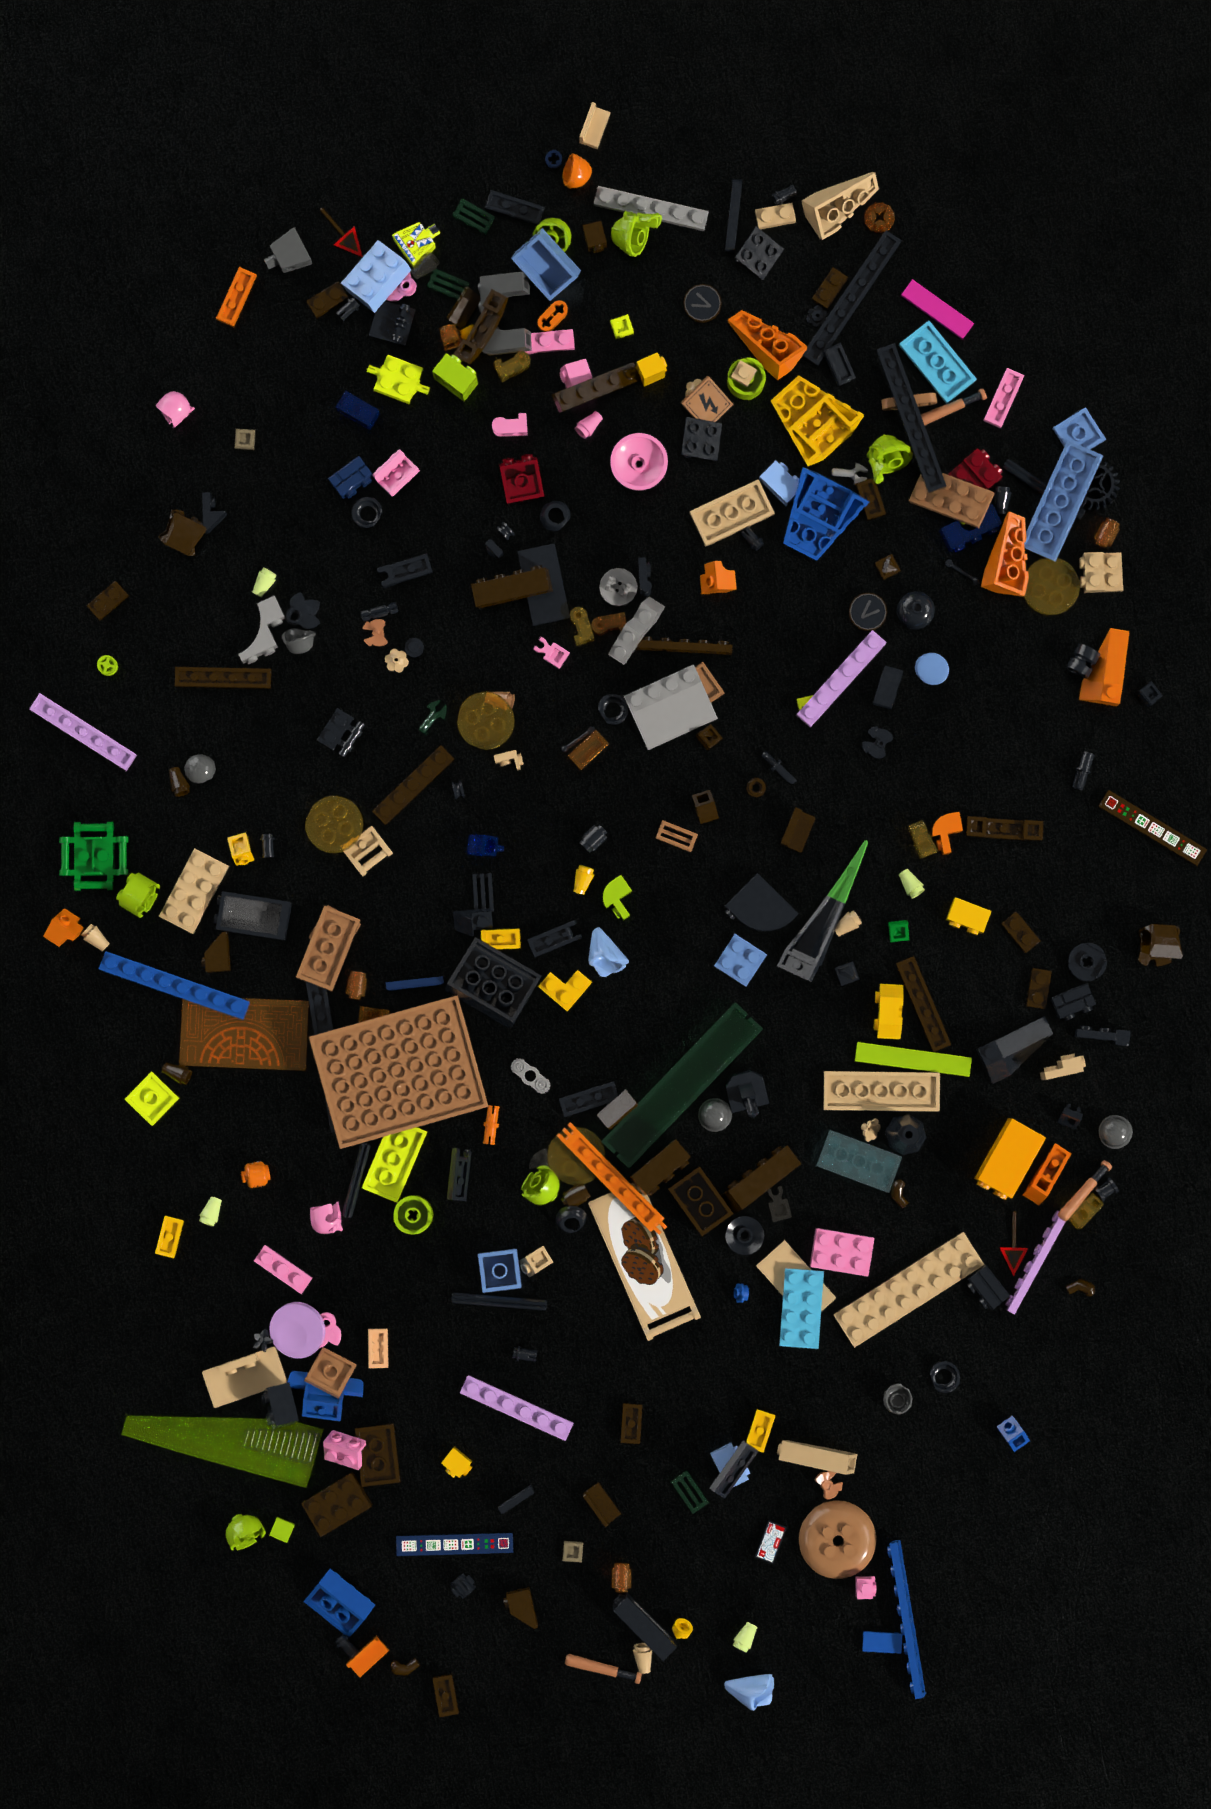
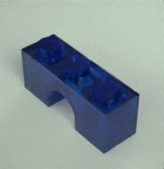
(956, 537)

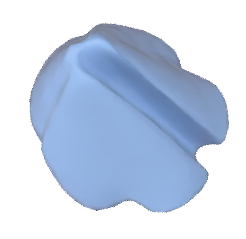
(605, 954)
(752, 1690)

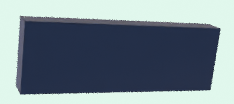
(415, 983)

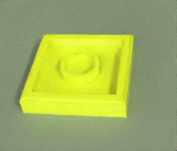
(152, 1098)

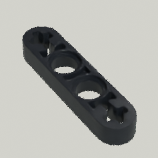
(733, 215)

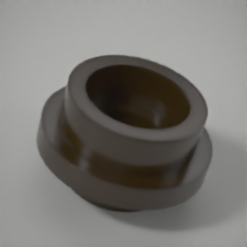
(756, 793)

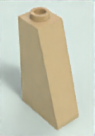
(817, 1457)

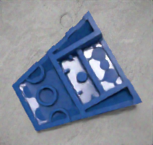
(820, 513)

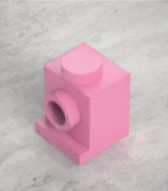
(865, 1587)

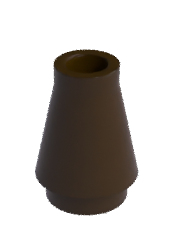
(178, 782)
(178, 1073)

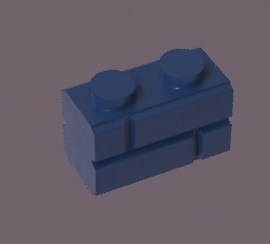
(351, 478)

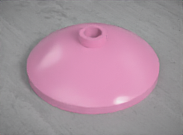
(639, 448)

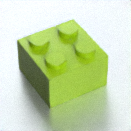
(455, 377)

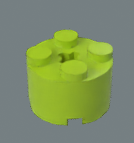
(756, 384)
(138, 894)
(402, 1214)

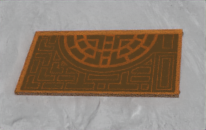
(267, 1038)

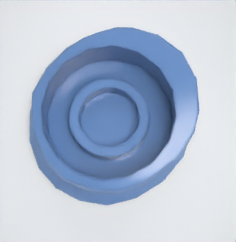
(932, 668)

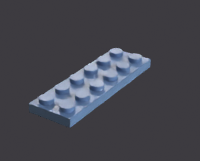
(1061, 500)

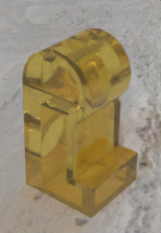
(513, 366)
(580, 620)
(922, 839)
(1086, 1211)

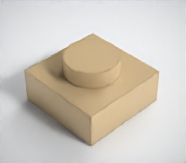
(743, 373)

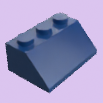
(339, 1603)

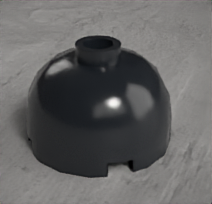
(915, 610)

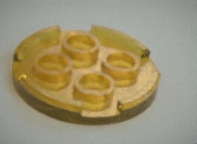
(1051, 586)
(485, 720)
(334, 824)
(567, 1164)

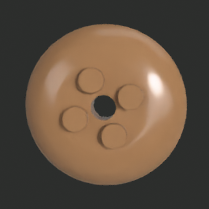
(823, 1525)

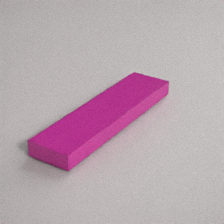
(937, 309)

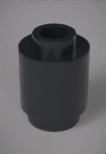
(593, 838)

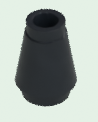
(1001, 499)

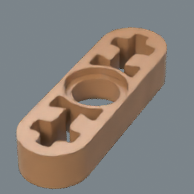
(921, 399)

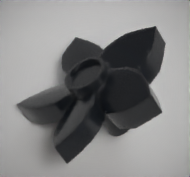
(262, 1340)

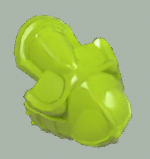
(632, 231)
(887, 456)

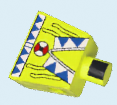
(416, 241)

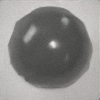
(199, 768)
(897, 1399)

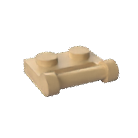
(366, 843)

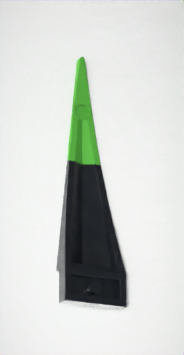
(810, 945)

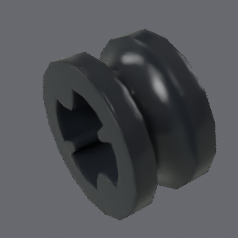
(505, 531)
(458, 789)

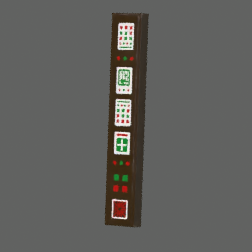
(1152, 828)

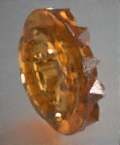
(879, 226)

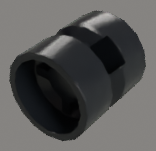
(1083, 660)

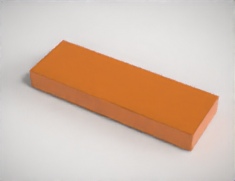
(236, 297)

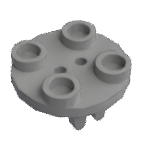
(610, 582)

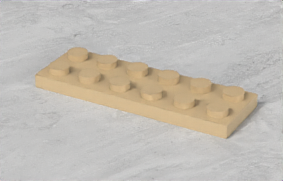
(881, 1091)

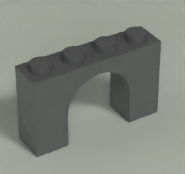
(508, 285)

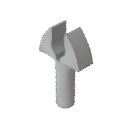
(850, 473)

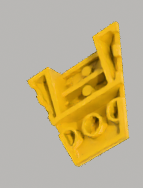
(814, 419)

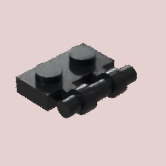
(335, 730)

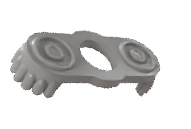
(540, 1083)

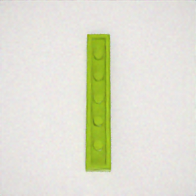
(913, 1059)

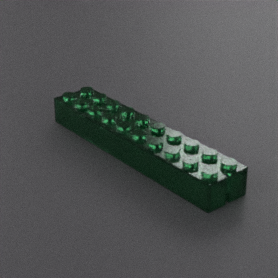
(682, 1085)

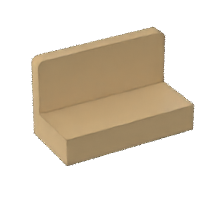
(594, 126)

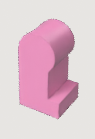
(510, 427)

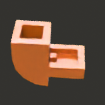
(942, 827)

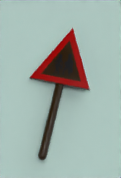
(349, 240)
(1012, 1254)

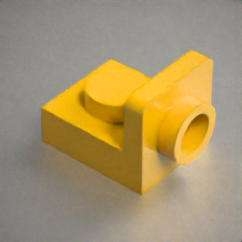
(240, 849)

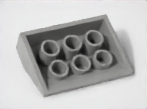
(670, 707)

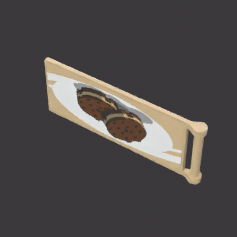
(643, 1265)

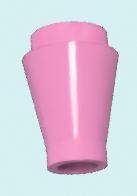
(588, 425)

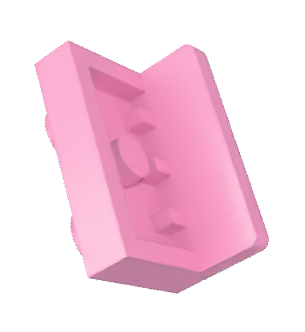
(395, 473)
(344, 1449)

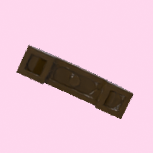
(483, 328)
(1004, 828)

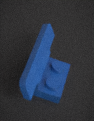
(319, 1403)

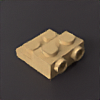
(1101, 572)
(1067, 1065)

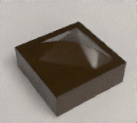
(887, 567)
(709, 737)

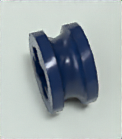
(549, 156)

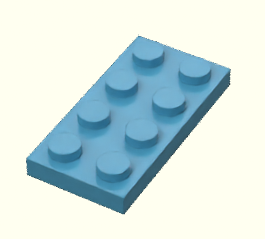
(937, 362)
(801, 1308)

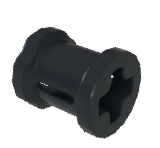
(1105, 1189)

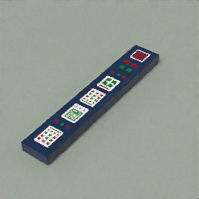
(454, 1544)

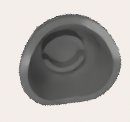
(298, 640)
(714, 1114)
(1115, 1131)

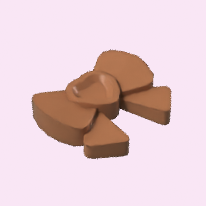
(377, 626)
(830, 1489)

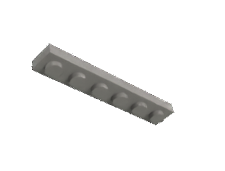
(670, 212)

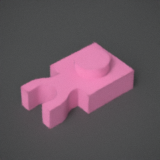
(554, 654)

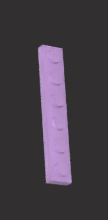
(841, 678)
(83, 732)
(1033, 1267)
(516, 1407)

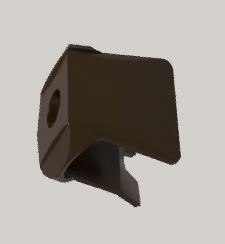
(182, 532)
(1159, 944)

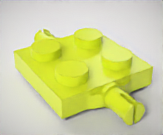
(398, 379)

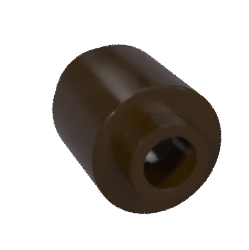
(575, 1196)

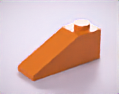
(1047, 1174)

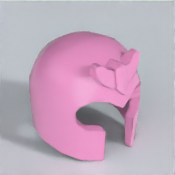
(174, 407)
(326, 1218)

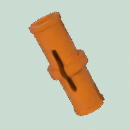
(491, 1125)

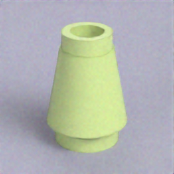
(263, 582)
(911, 884)
(211, 1212)
(745, 1637)

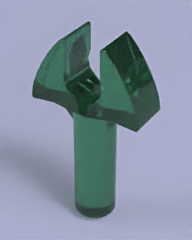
(432, 716)

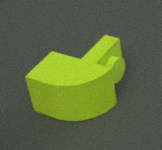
(613, 893)

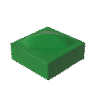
(898, 931)

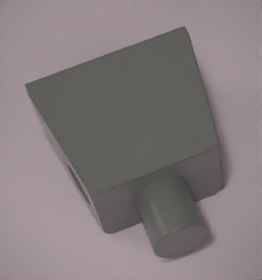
(288, 253)

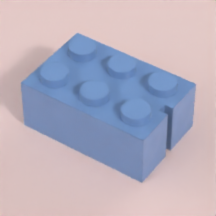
(546, 264)

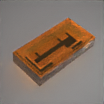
(588, 749)

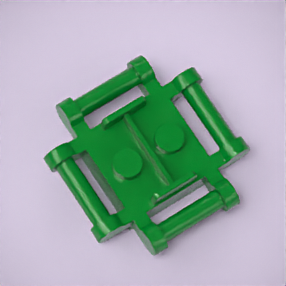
(93, 856)

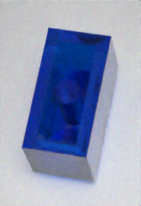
(357, 410)

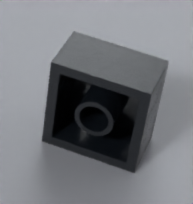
(279, 1406)

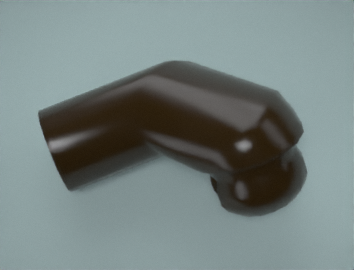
(896, 1193)
(1082, 1285)
(404, 1669)

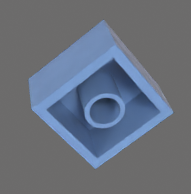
(499, 1270)

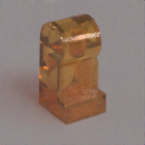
(450, 336)
(608, 623)

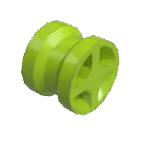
(103, 664)

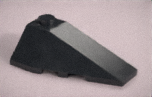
(1011, 1050)

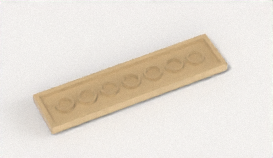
(908, 1289)

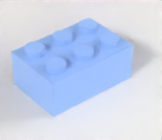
(376, 276)

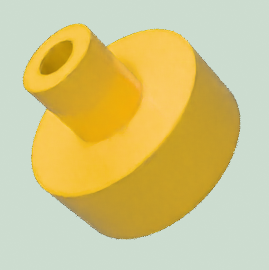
(682, 1628)

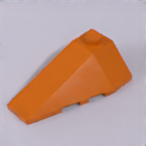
(771, 347)
(1006, 565)
(1107, 676)

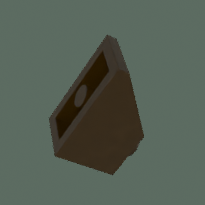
(217, 955)
(521, 1606)

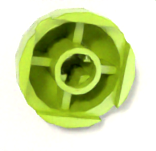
(557, 230)
(541, 1186)
(243, 1531)

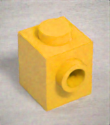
(457, 1463)

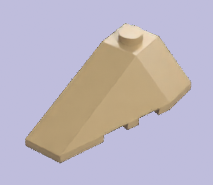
(835, 204)

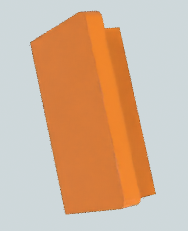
(367, 1656)

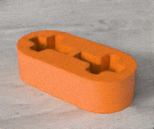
(555, 319)

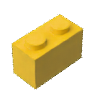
(651, 369)
(968, 916)

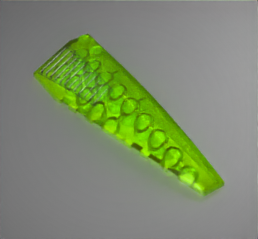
(235, 1442)

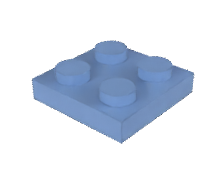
(1080, 430)
(740, 960)

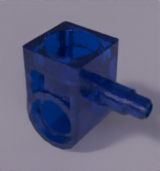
(483, 845)

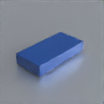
(882, 1642)

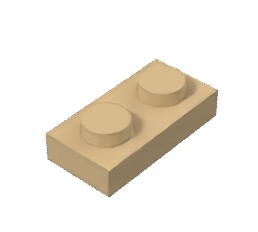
(775, 216)

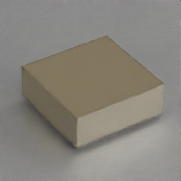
(245, 439)
(572, 1551)

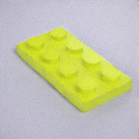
(394, 1163)

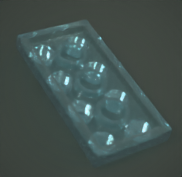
(859, 1161)

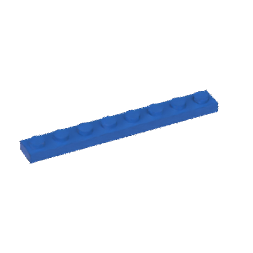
(174, 985)
(907, 1628)

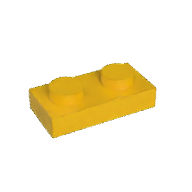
(502, 938)
(169, 1236)
(760, 1429)

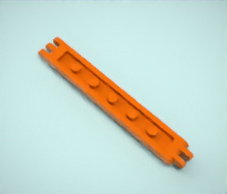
(612, 1179)

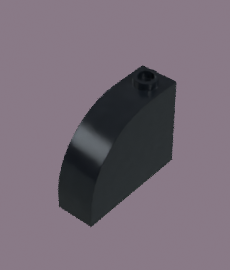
(760, 907)

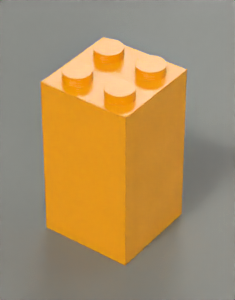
(1009, 1159)

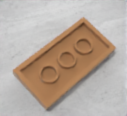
(957, 500)
(328, 948)

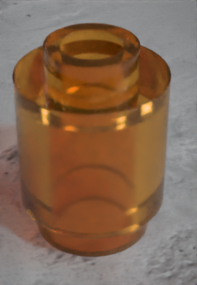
(1107, 533)
(356, 985)
(621, 1577)

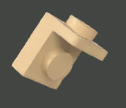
(505, 759)
(535, 1261)

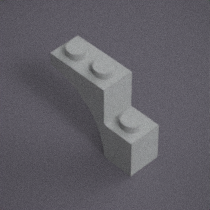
(636, 629)
(264, 642)

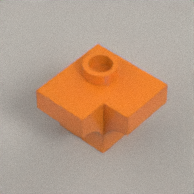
(717, 579)
(63, 927)

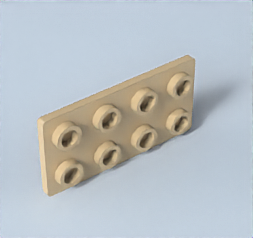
(244, 1377)

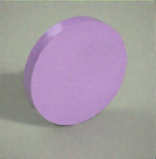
(297, 1330)

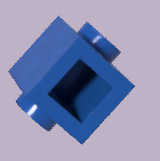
(1013, 1433)

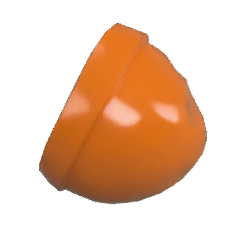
(576, 171)

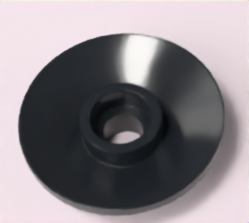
(752, 1242)

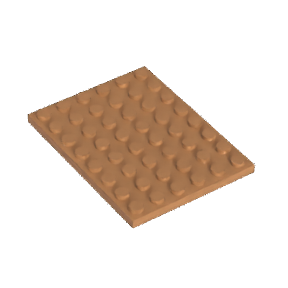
(398, 1071)

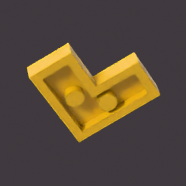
(566, 993)

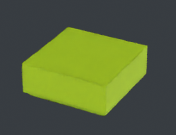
(282, 1529)

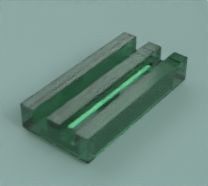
(465, 203)
(454, 279)
(680, 1478)

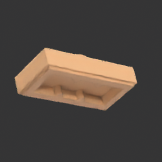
(378, 1348)

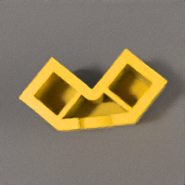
(890, 1011)

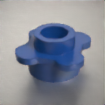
(741, 1293)

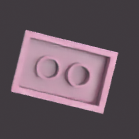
(841, 1252)

